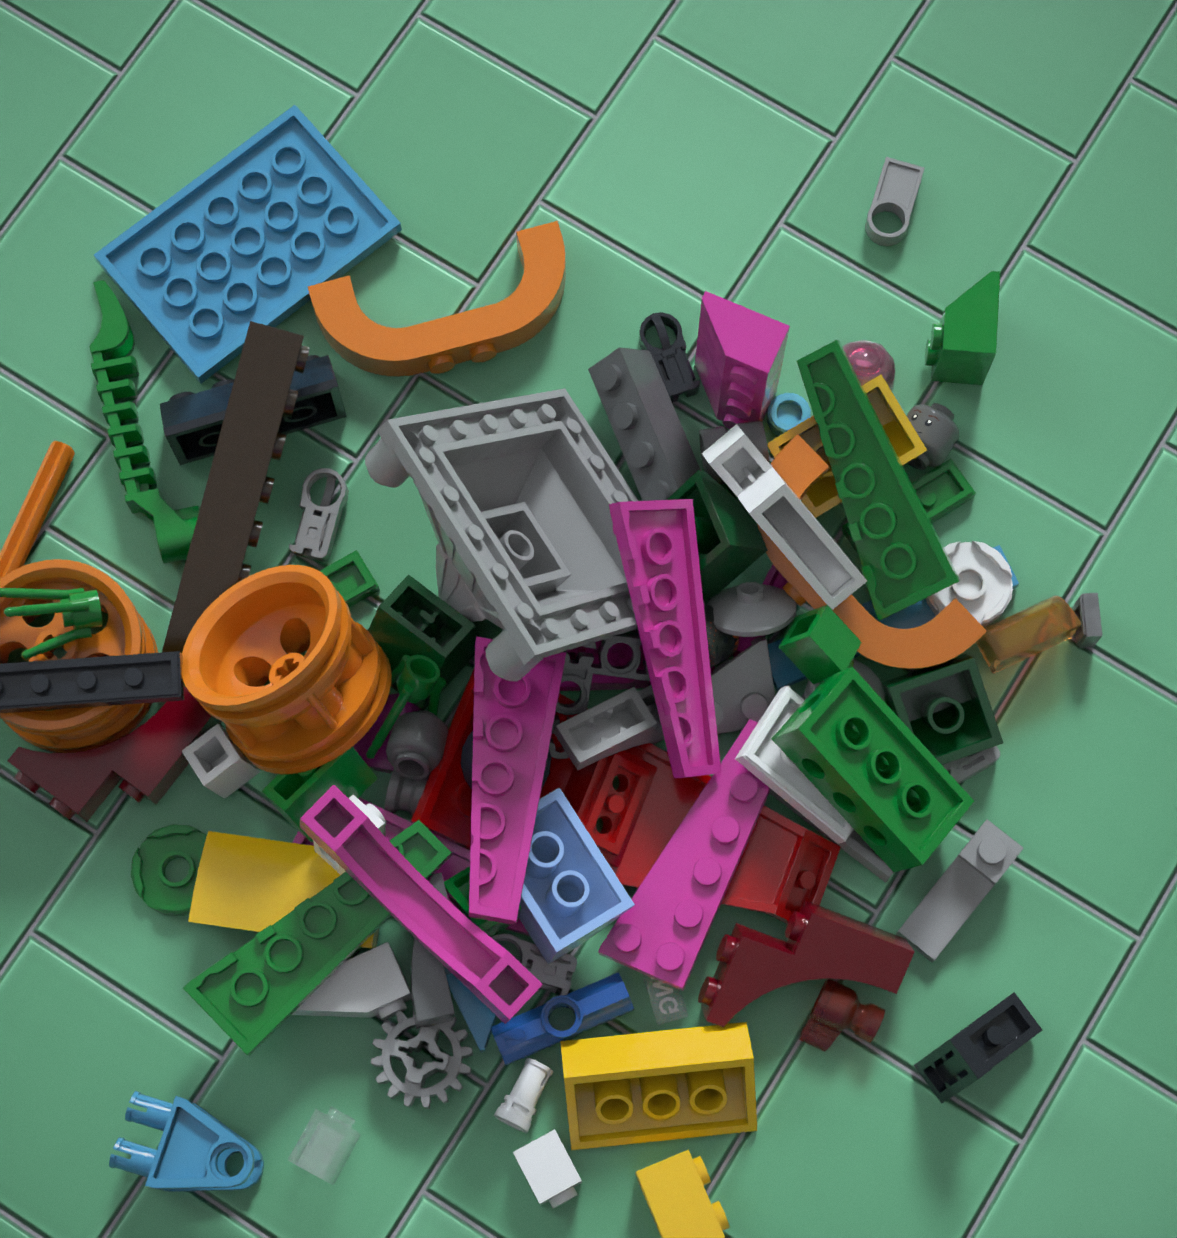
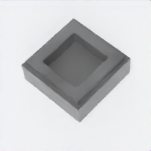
(1088, 613)

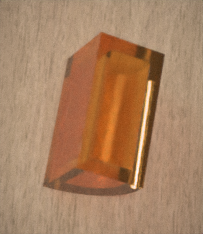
(1028, 633)

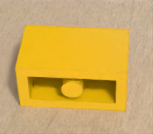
(679, 1199)

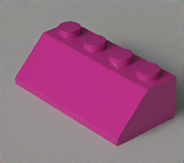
(738, 359)

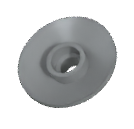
(752, 609)

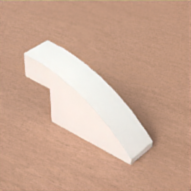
(784, 517)

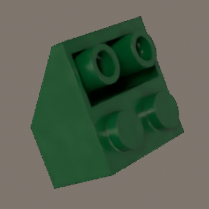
(423, 624)

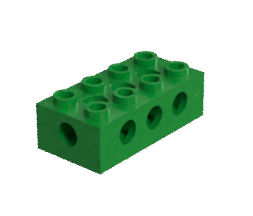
(873, 770)

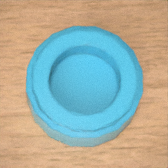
(787, 412)

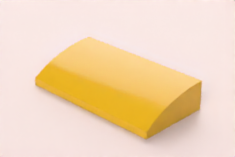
(256, 881)

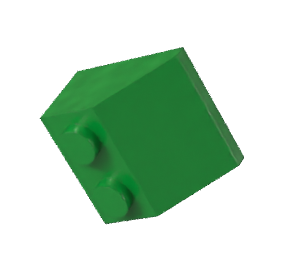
(967, 335)

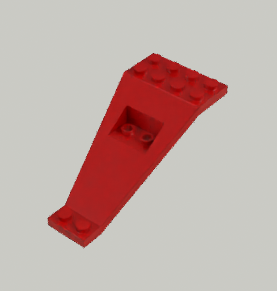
(774, 876)

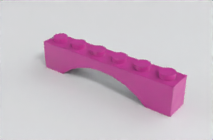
(418, 906)

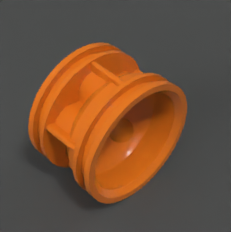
(124, 634)
(315, 700)

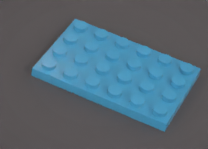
(247, 242)

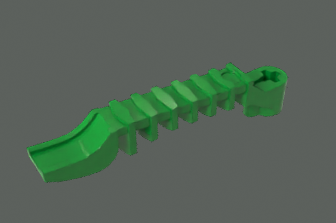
(112, 363)

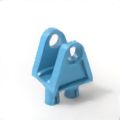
(190, 1151)

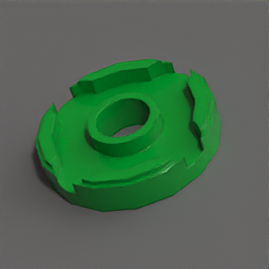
(151, 862)

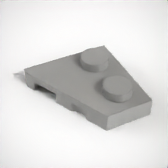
(743, 687)

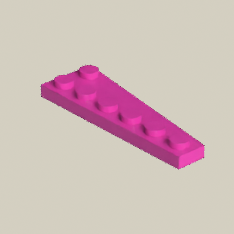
(667, 598)
(508, 769)
(690, 877)

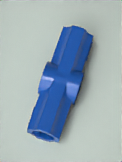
(591, 1005)

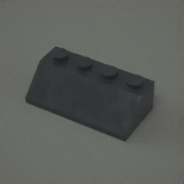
(195, 420)

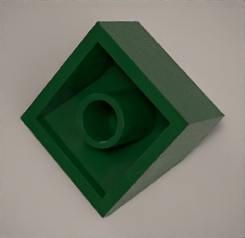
(724, 532)
(946, 708)

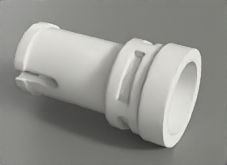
(520, 1103)

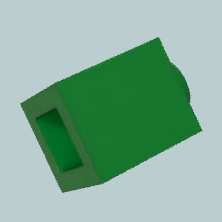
(820, 644)

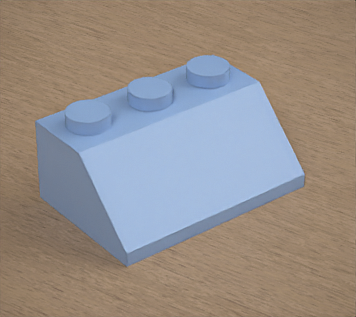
(567, 882)

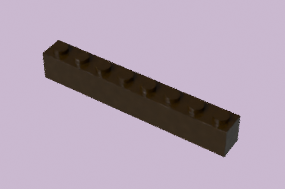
(238, 474)

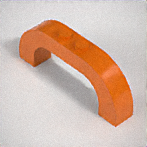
(453, 338)
(919, 647)

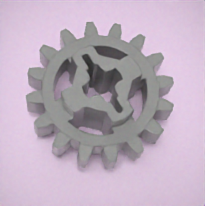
(416, 1077)

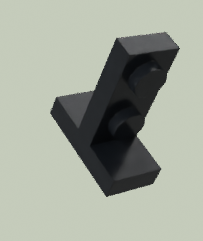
(978, 1048)

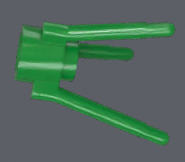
(77, 608)
(416, 680)

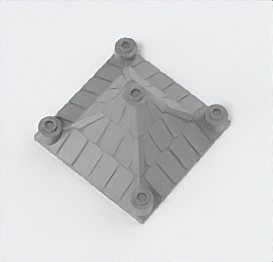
(517, 520)

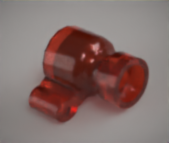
(838, 1009)

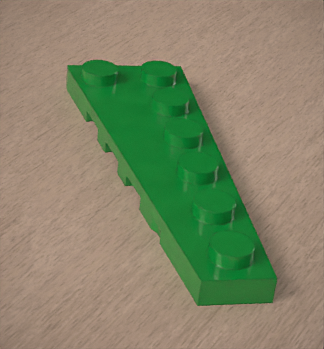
(884, 514)
(287, 962)

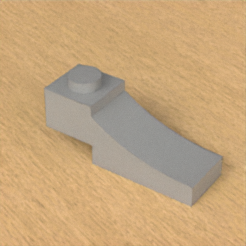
(611, 727)
(959, 890)

